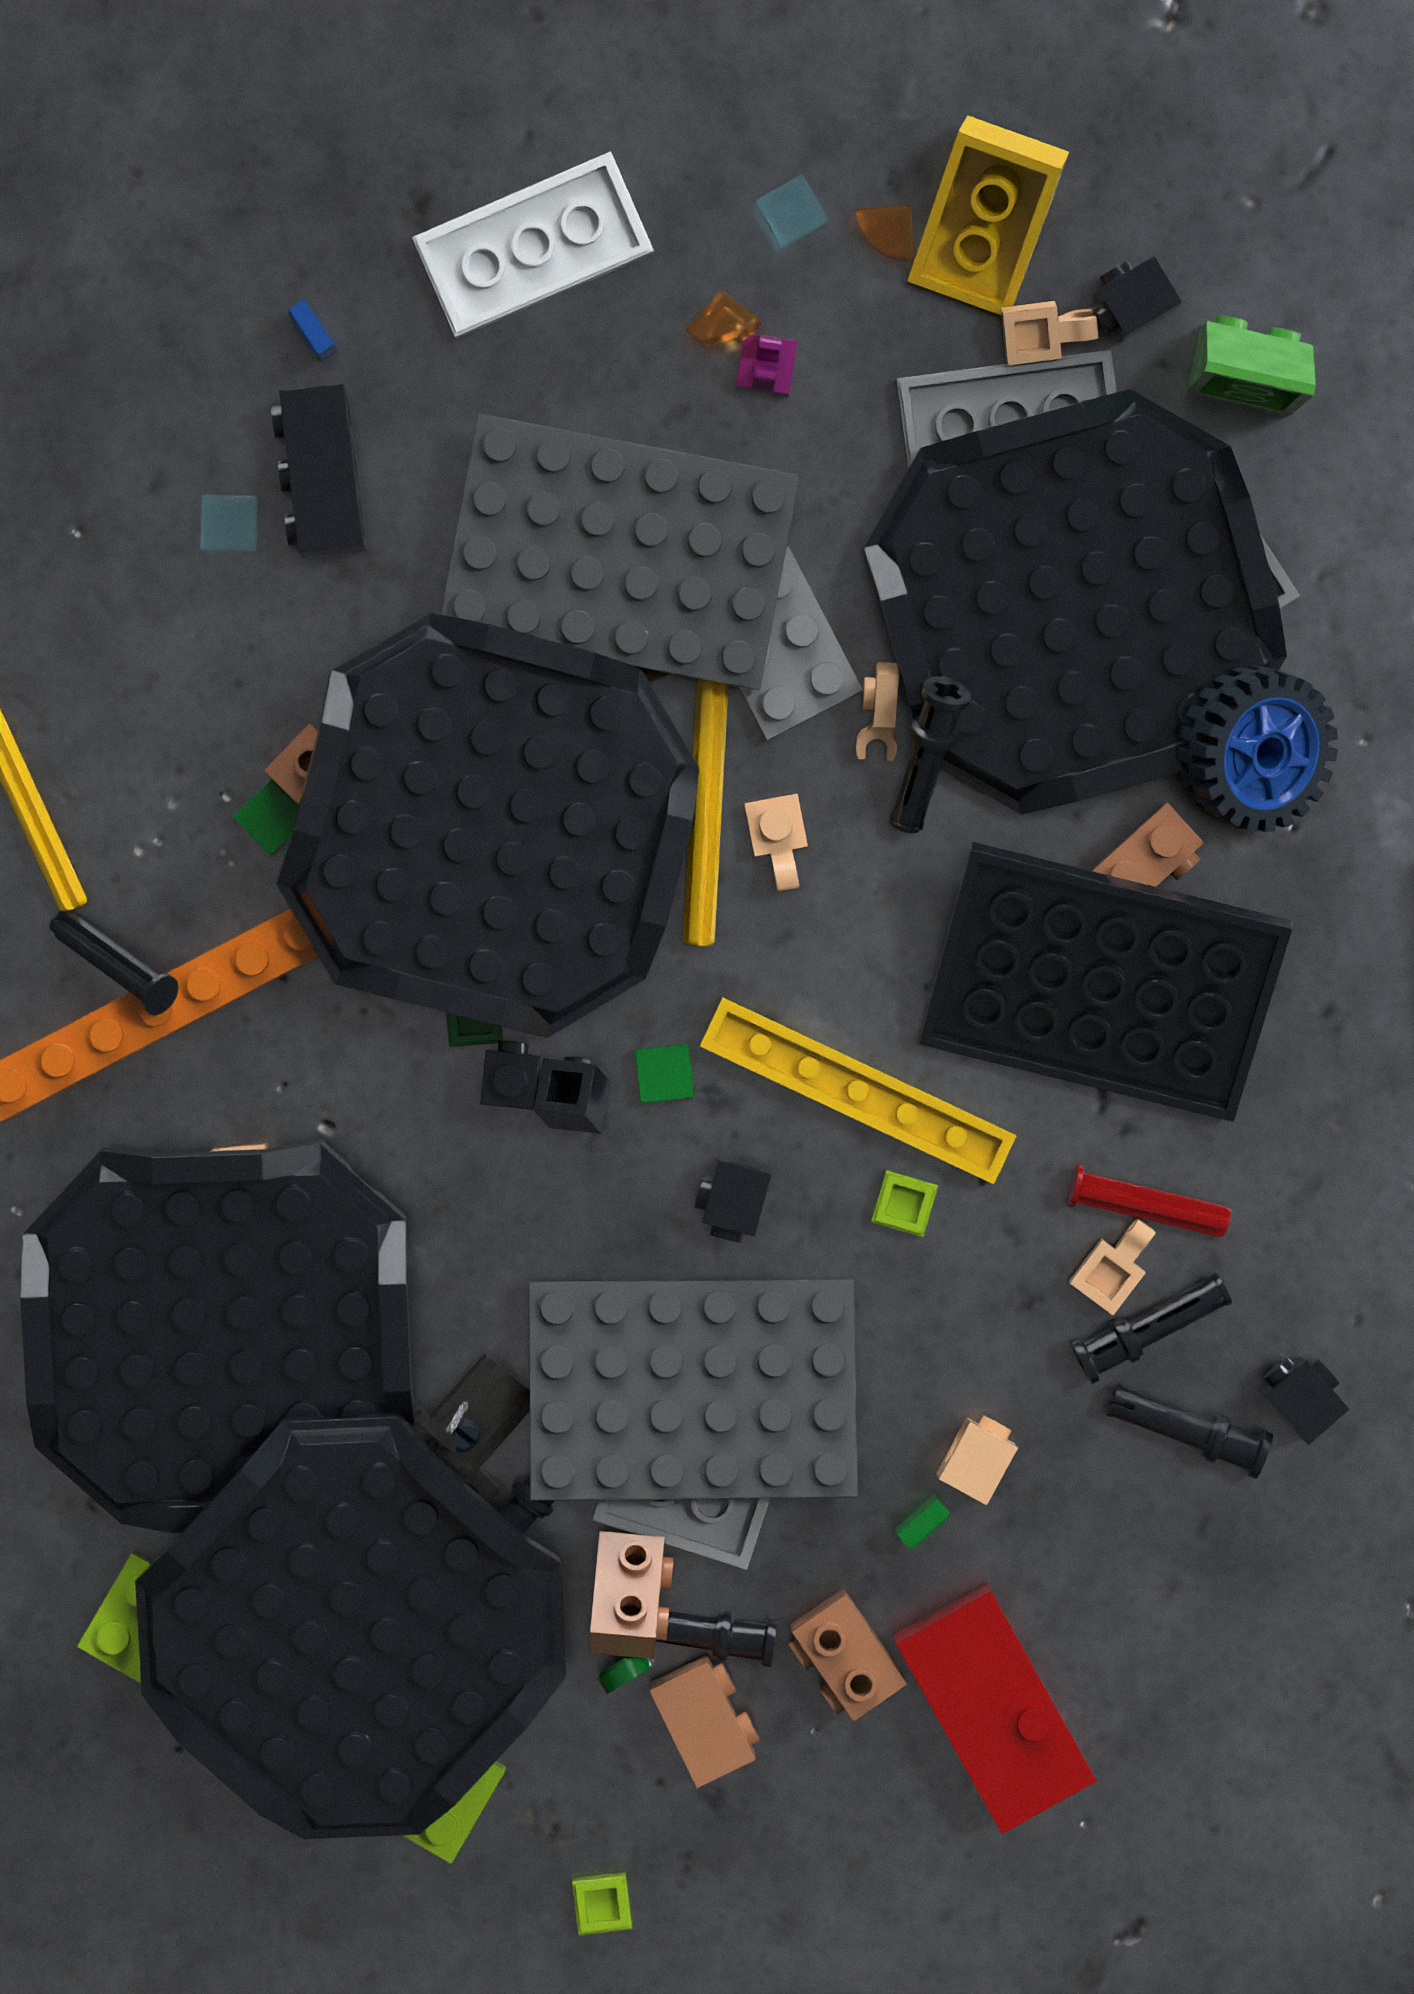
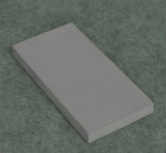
(977, 398)

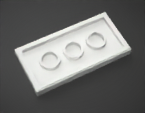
(533, 245)

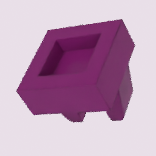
(766, 364)

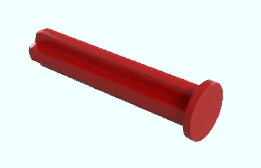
(1148, 1203)

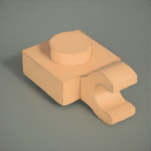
(1036, 331)
(881, 697)
(776, 831)
(1110, 1271)

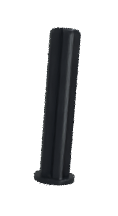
(153, 989)

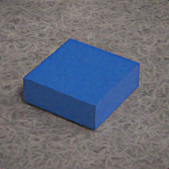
(312, 330)

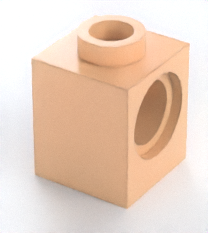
(978, 1458)

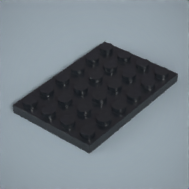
(1104, 981)

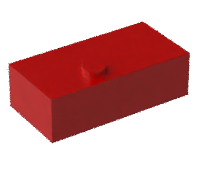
(994, 1708)

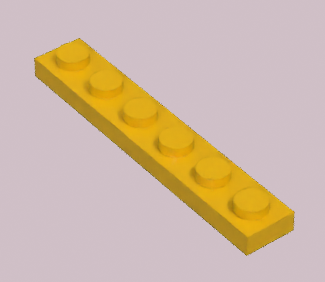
(858, 1090)

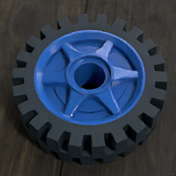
(1257, 748)

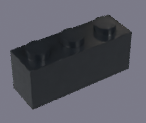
(319, 470)

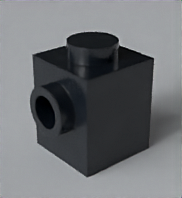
(1134, 298)
(510, 1076)
(572, 1095)
(733, 1199)
(1304, 1396)

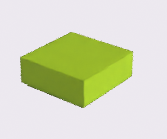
(904, 1203)
(602, 1903)

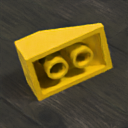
(987, 215)

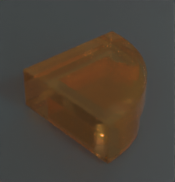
(888, 230)
(723, 321)

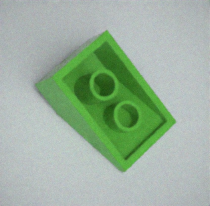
(1252, 366)

